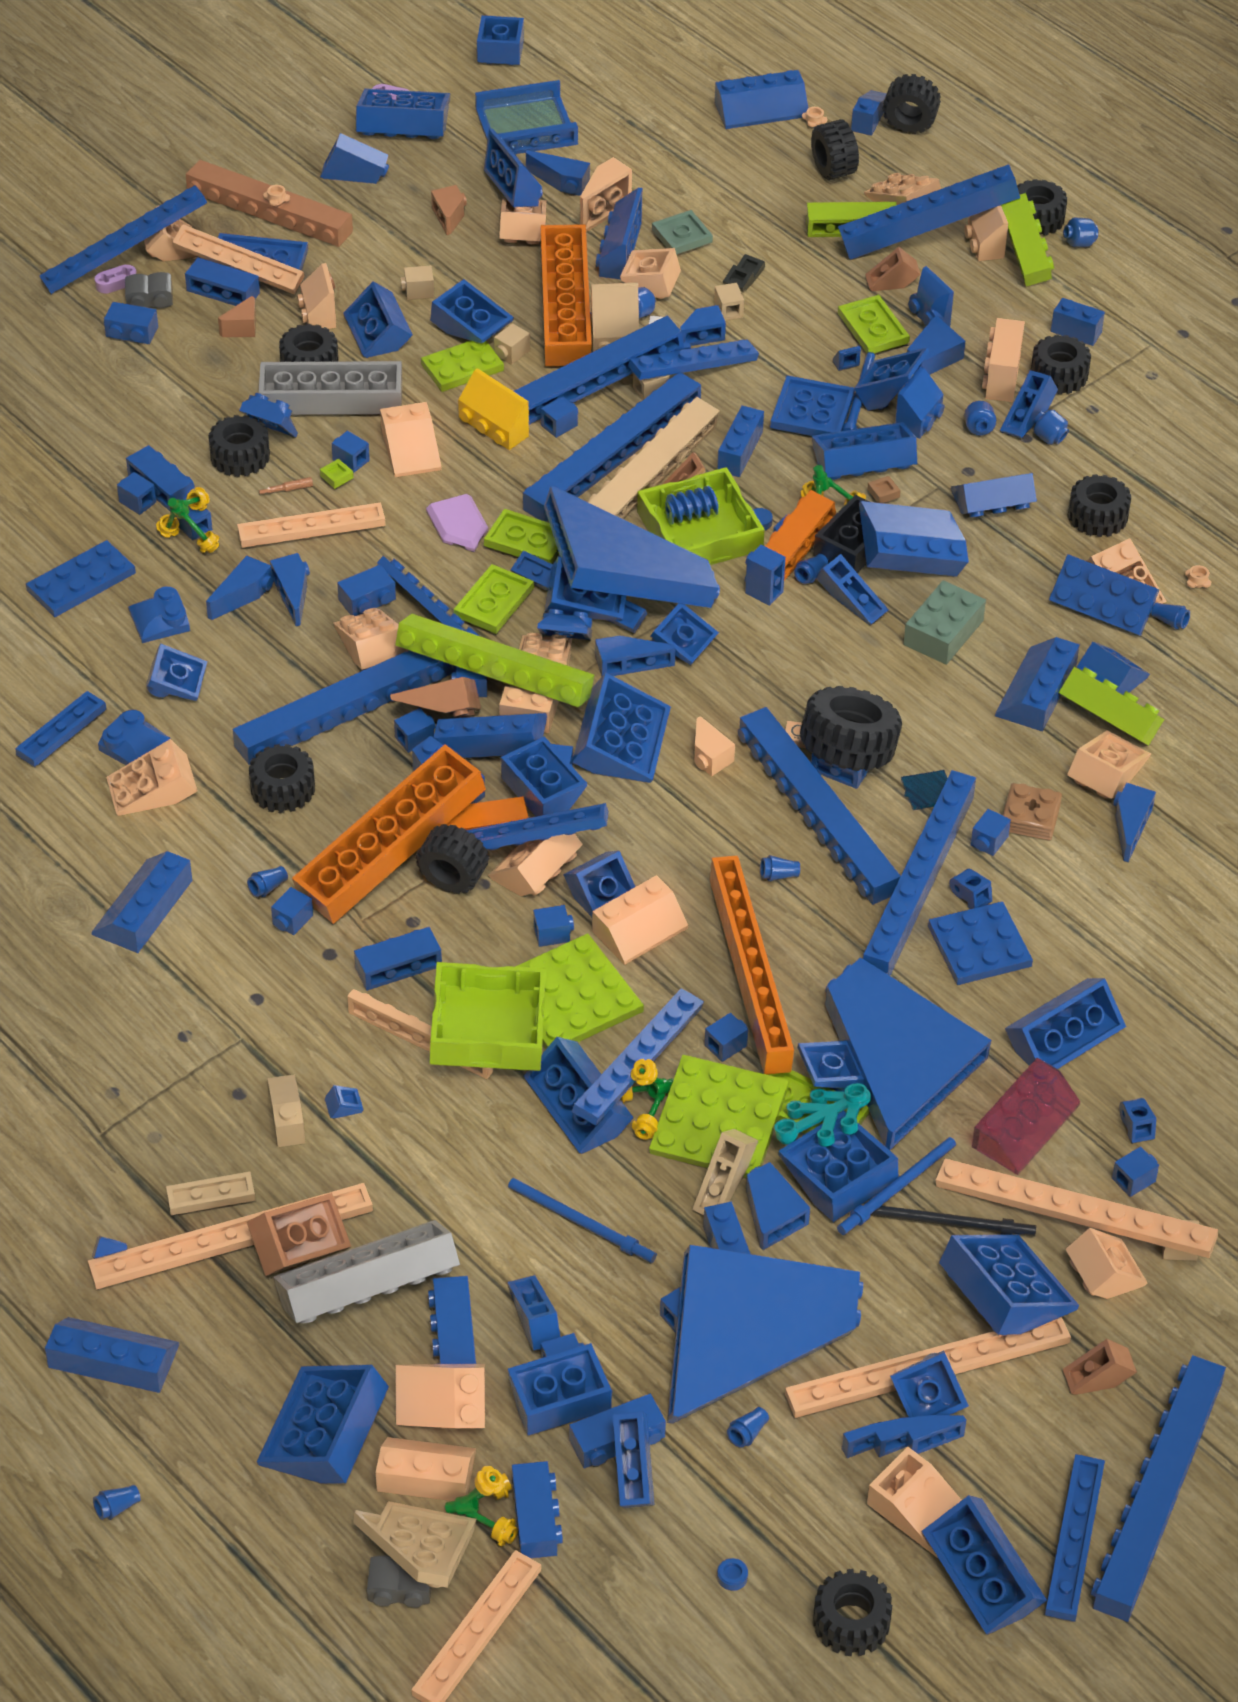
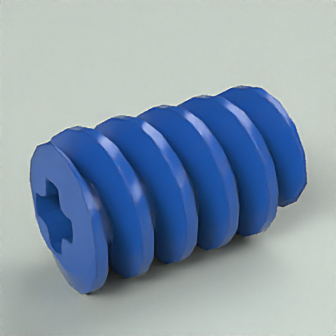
(690, 503)

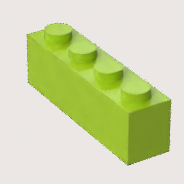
(825, 217)
(1027, 242)
(1111, 705)

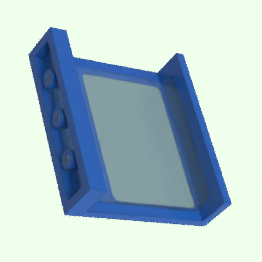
(527, 116)

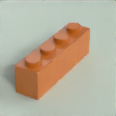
(800, 527)
(490, 813)

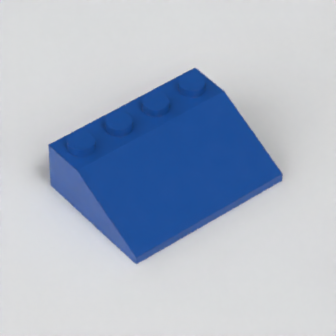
(409, 114)
(912, 539)
(621, 731)
(1006, 1282)
(324, 1422)

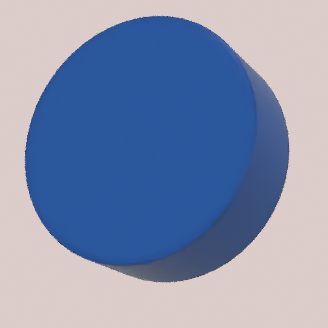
(764, 516)
(732, 1574)

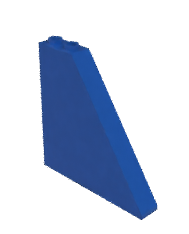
(623, 559)
(903, 1046)
(751, 1318)

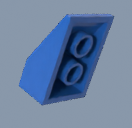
(468, 313)
(887, 378)
(596, 604)

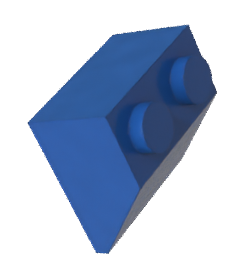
(919, 403)
(1112, 666)
(599, 880)

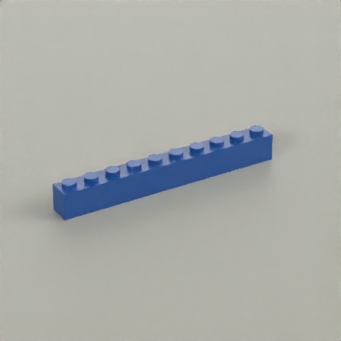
(613, 444)
(338, 703)
(819, 805)
(920, 872)
(1159, 1488)

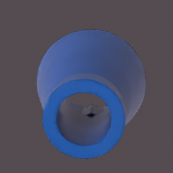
(808, 569)
(1173, 615)
(777, 868)
(265, 881)
(747, 1427)
(114, 1501)

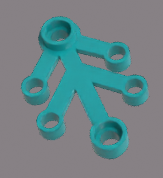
(852, 1099)

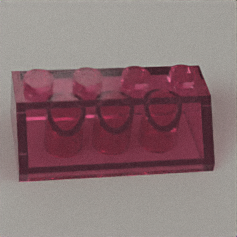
(1025, 1117)

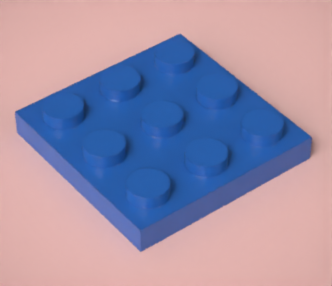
(811, 407)
(980, 943)

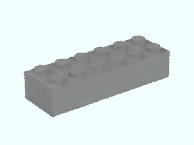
(333, 386)
(366, 1271)

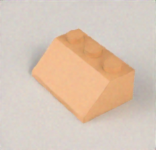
(534, 863)
(639, 920)
(424, 1469)

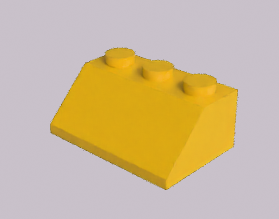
(494, 410)

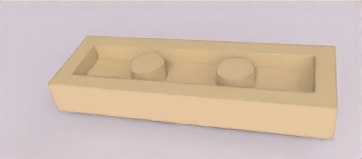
(210, 1193)

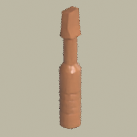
(289, 486)

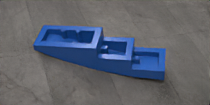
(917, 1433)

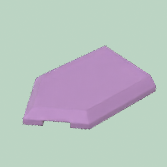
(458, 521)

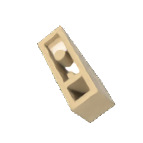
(286, 1110)
(725, 1169)

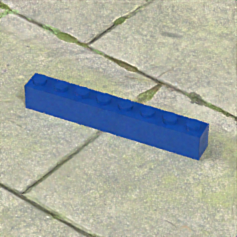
(929, 212)
(601, 366)

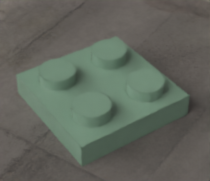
(682, 232)

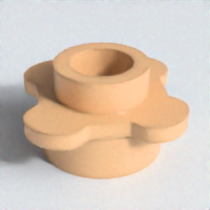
(814, 116)
(276, 195)
(1198, 577)

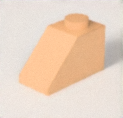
(712, 748)

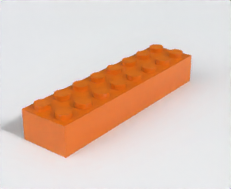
(565, 293)
(389, 833)

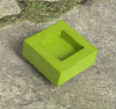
(336, 473)

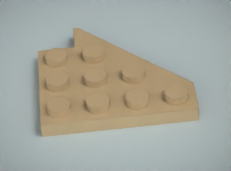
(419, 1539)

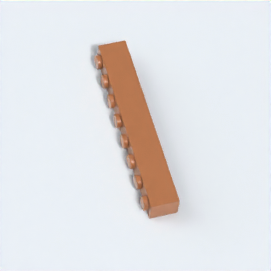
(247, 196)

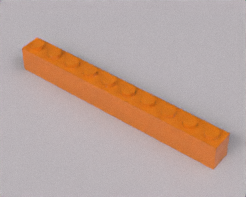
(751, 965)

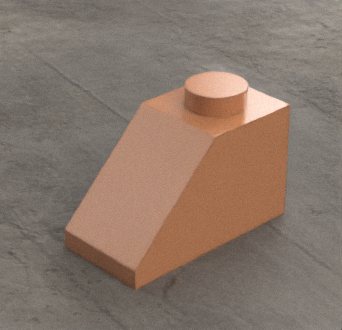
(448, 207)
(893, 272)
(1100, 1368)

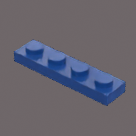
(60, 728)

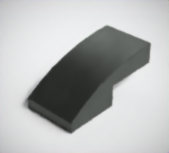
(745, 272)

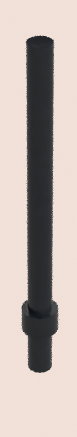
(1006, 1226)

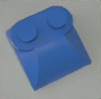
(932, 298)
(273, 415)
(160, 615)
(573, 626)
(686, 632)
(175, 674)
(130, 737)
(830, 1064)
(929, 1387)

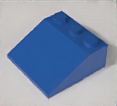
(843, 1173)

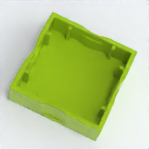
(717, 537)
(488, 1016)

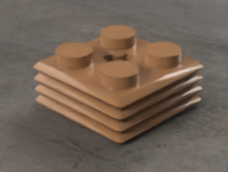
(1032, 810)

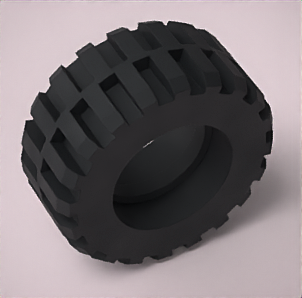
(850, 728)

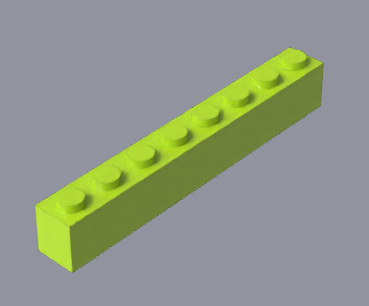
(494, 660)

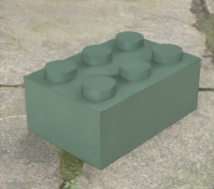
(944, 622)

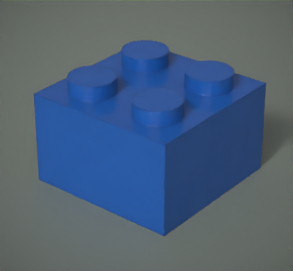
(500, 40)

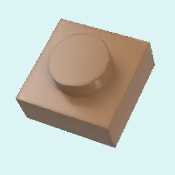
(884, 489)

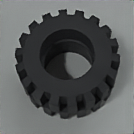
(906, 116)
(835, 149)
(1049, 203)
(308, 344)
(1063, 360)
(239, 445)
(1099, 505)
(285, 763)
(452, 859)
(846, 1633)

